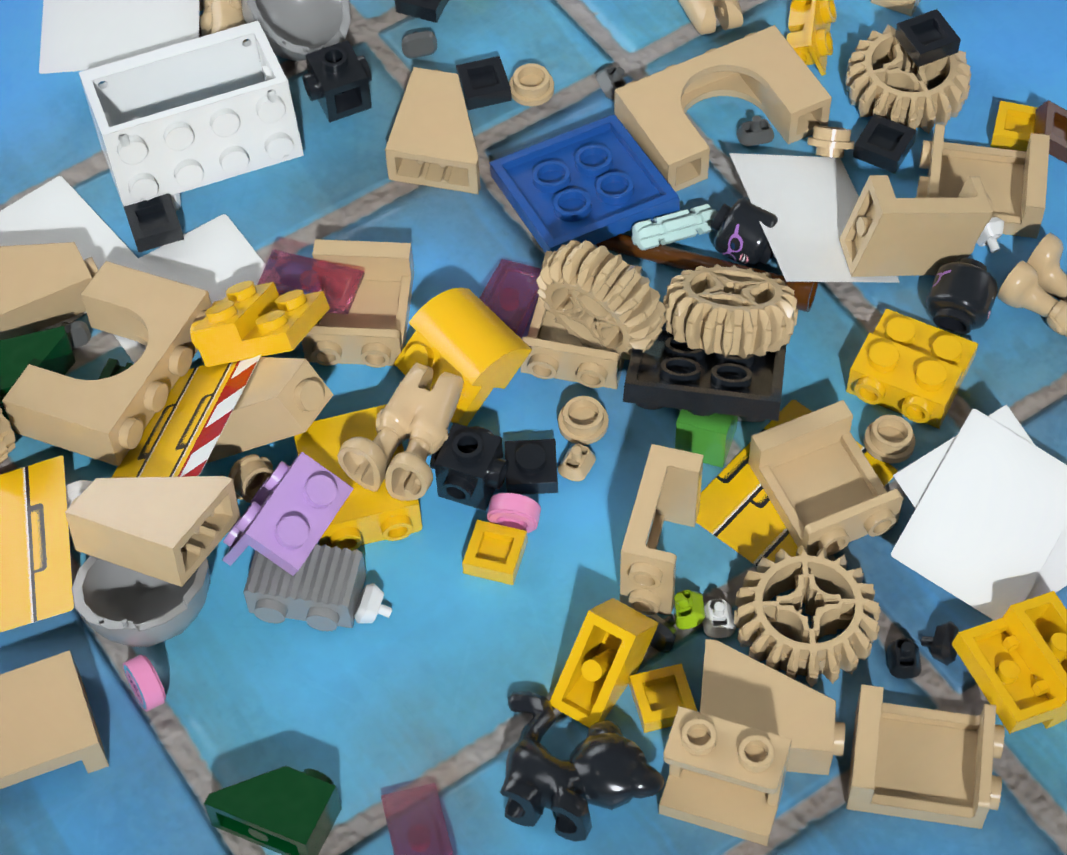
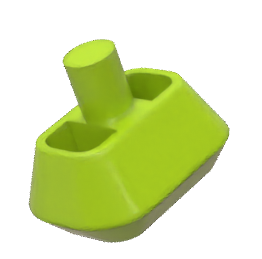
(688, 609)

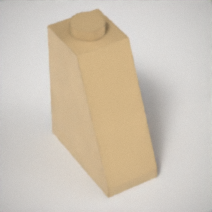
(433, 135)
(41, 286)
(275, 405)
(154, 522)
(767, 700)

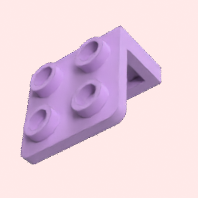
(289, 514)

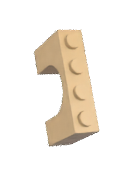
(754, 68)
(110, 413)

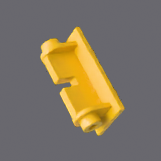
(810, 30)

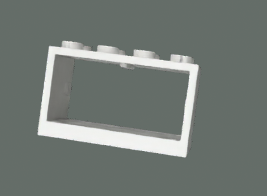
(192, 113)

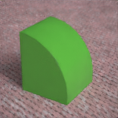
(706, 435)

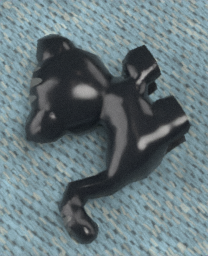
(600, 772)

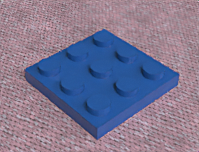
(584, 185)

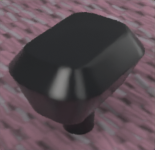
(664, 634)
(941, 643)
(904, 659)

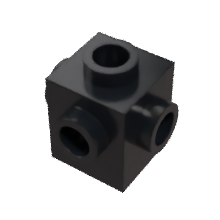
(334, 72)
(469, 466)

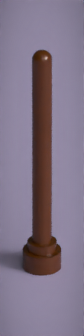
(685, 260)

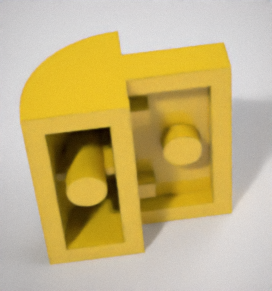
(465, 339)
(1021, 662)

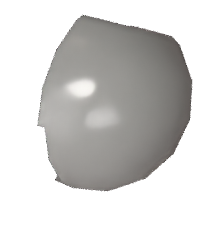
(299, 25)
(135, 606)

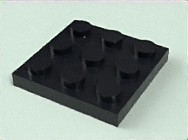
(705, 383)

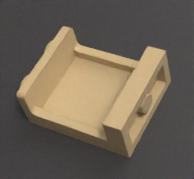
(1010, 178)
(912, 234)
(379, 316)
(562, 354)
(822, 481)
(666, 493)
(46, 721)
(924, 762)
(724, 775)

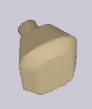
(577, 463)

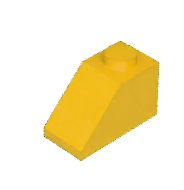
(602, 660)

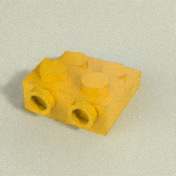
(256, 322)
(911, 368)

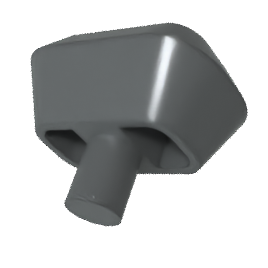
(419, 44)
(610, 79)
(755, 132)
(78, 333)

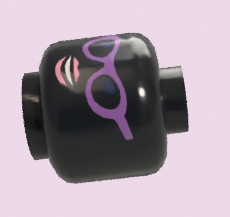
(741, 234)
(962, 296)

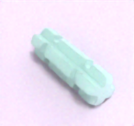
(673, 227)

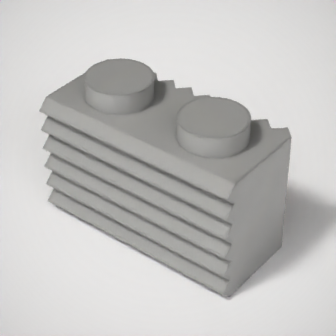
(320, 592)

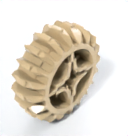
(891, 85)
(601, 299)
(730, 311)
(830, 596)

